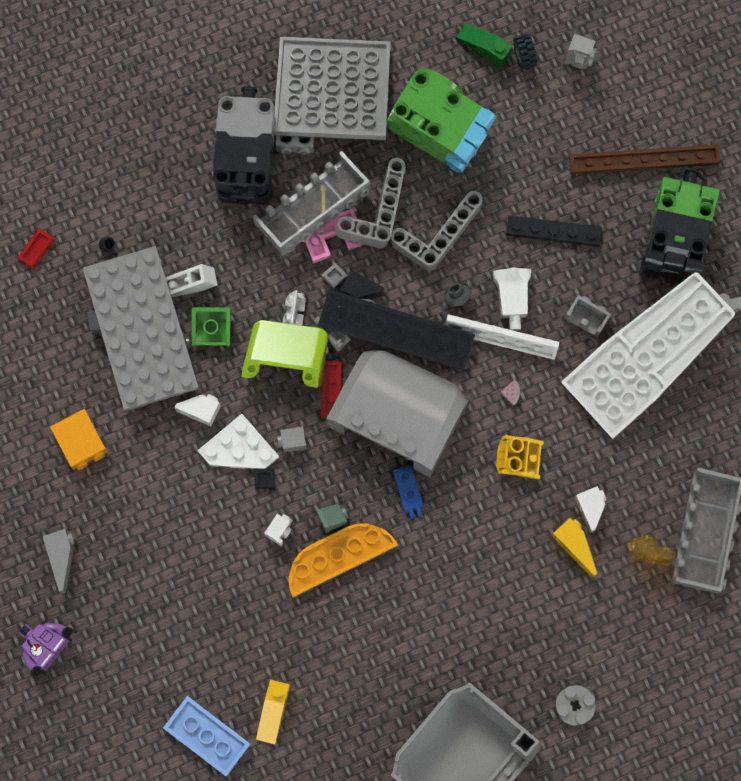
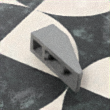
(60, 555)

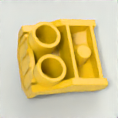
(519, 456)

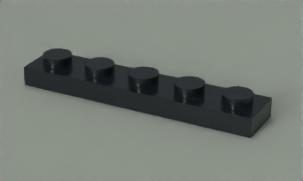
(553, 231)

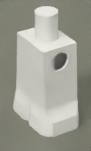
(513, 294)

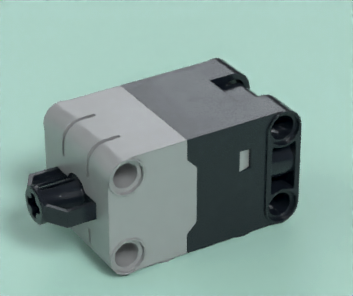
(244, 148)

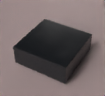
(264, 478)

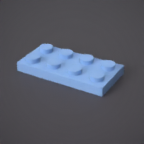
(206, 736)

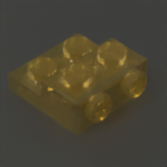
(645, 549)

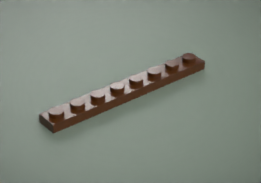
(644, 159)

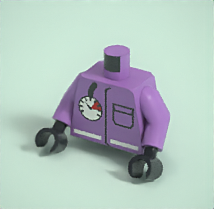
(43, 645)

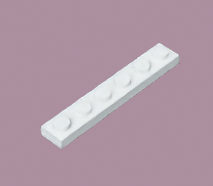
(506, 338)

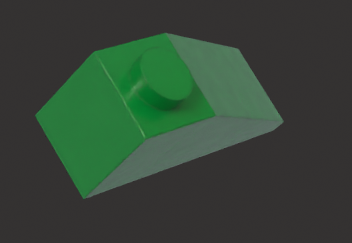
(486, 44)

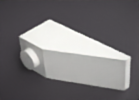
(191, 280)

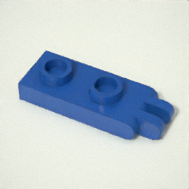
(408, 491)

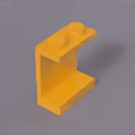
(79, 440)

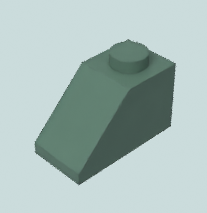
(332, 517)

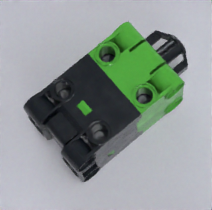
(679, 227)

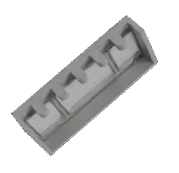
(313, 205)
(708, 531)

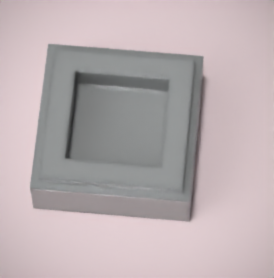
(334, 276)

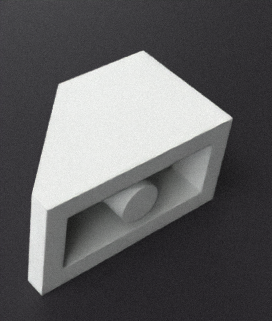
(200, 408)
(591, 506)

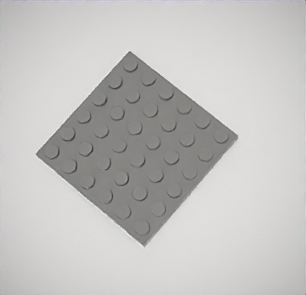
(332, 88)

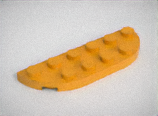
(337, 555)

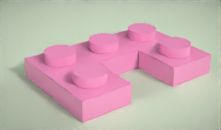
(316, 243)

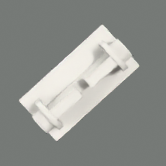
(294, 303)

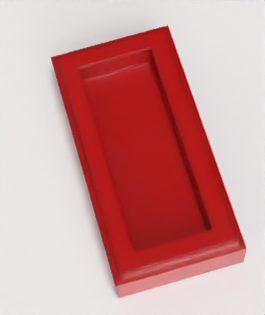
(36, 248)

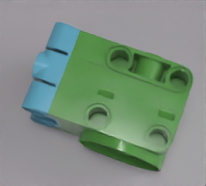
(440, 119)

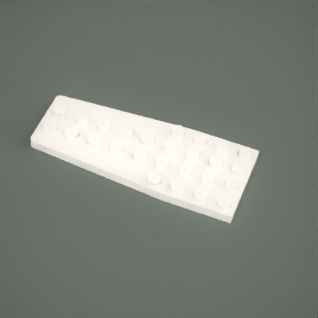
(648, 354)

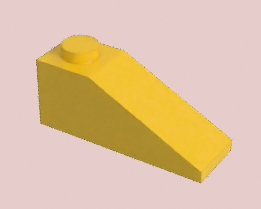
(573, 541)
(272, 711)

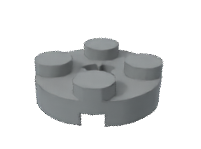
(565, 711)

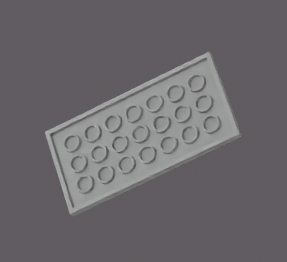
(140, 328)

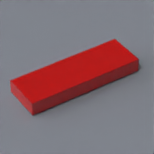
(330, 386)

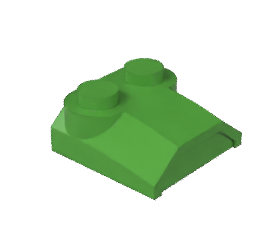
(211, 326)

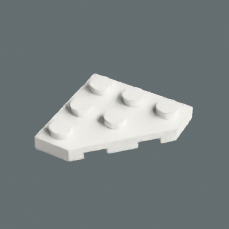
(238, 447)

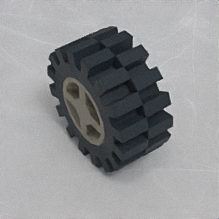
(525, 51)

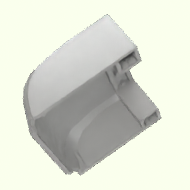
(399, 408)
(466, 741)

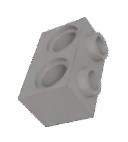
(294, 145)

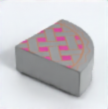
(511, 392)

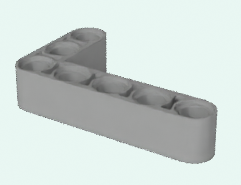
(384, 210)
(442, 236)

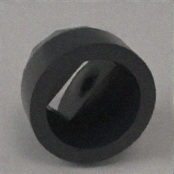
(107, 244)

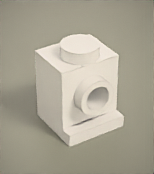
(279, 529)

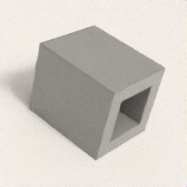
(292, 439)

